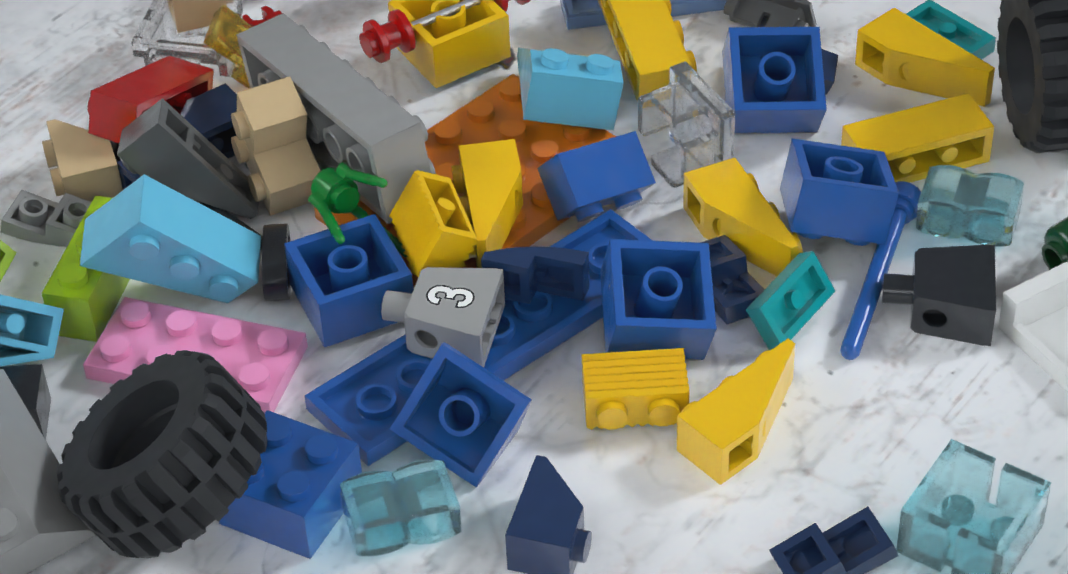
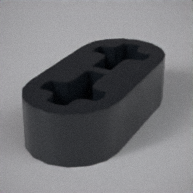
(274, 264)

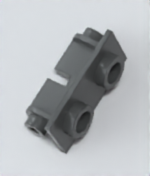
(780, 12)

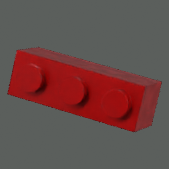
(128, 97)

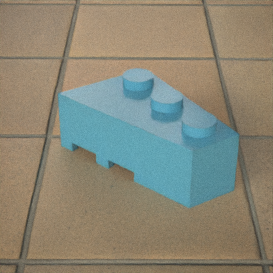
(171, 243)

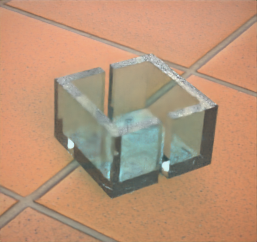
(956, 525)

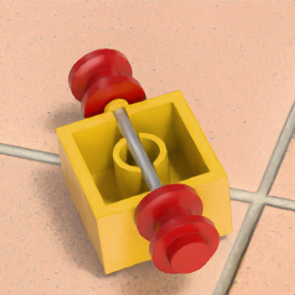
(442, 36)

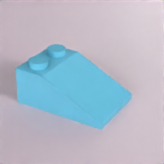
(569, 88)

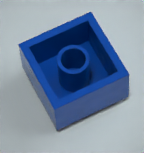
(774, 79)
(838, 192)
(346, 282)
(658, 297)
(296, 488)

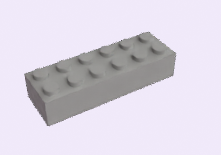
(345, 112)

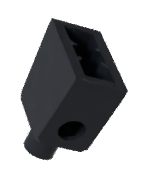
(949, 292)

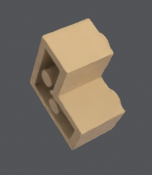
(274, 145)

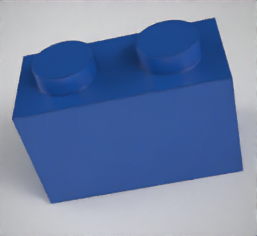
(597, 176)

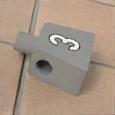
(451, 308)

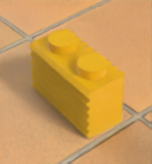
(432, 223)
(634, 388)

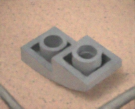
(43, 219)

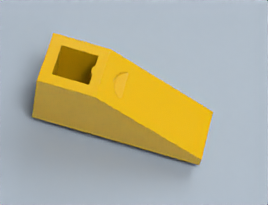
(921, 60)
(491, 189)
(729, 203)
(733, 421)

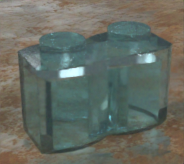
(970, 205)
(400, 507)

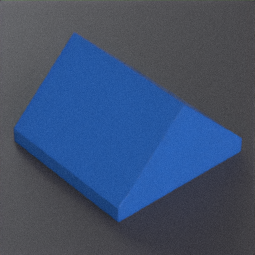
(461, 414)

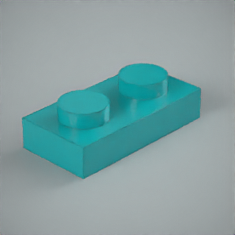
(954, 28)
(790, 299)

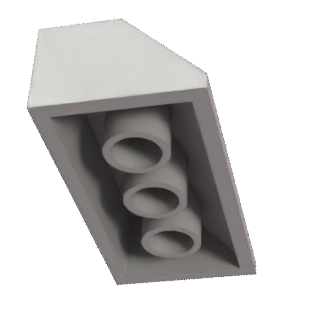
(32, 515)

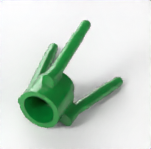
(338, 193)

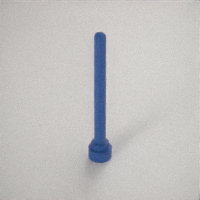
(870, 292)

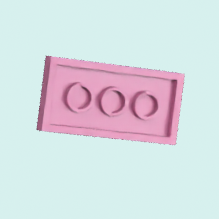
(253, 353)

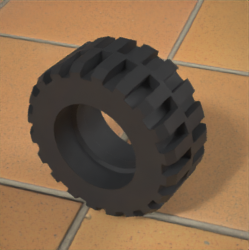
(1035, 71)
(162, 455)

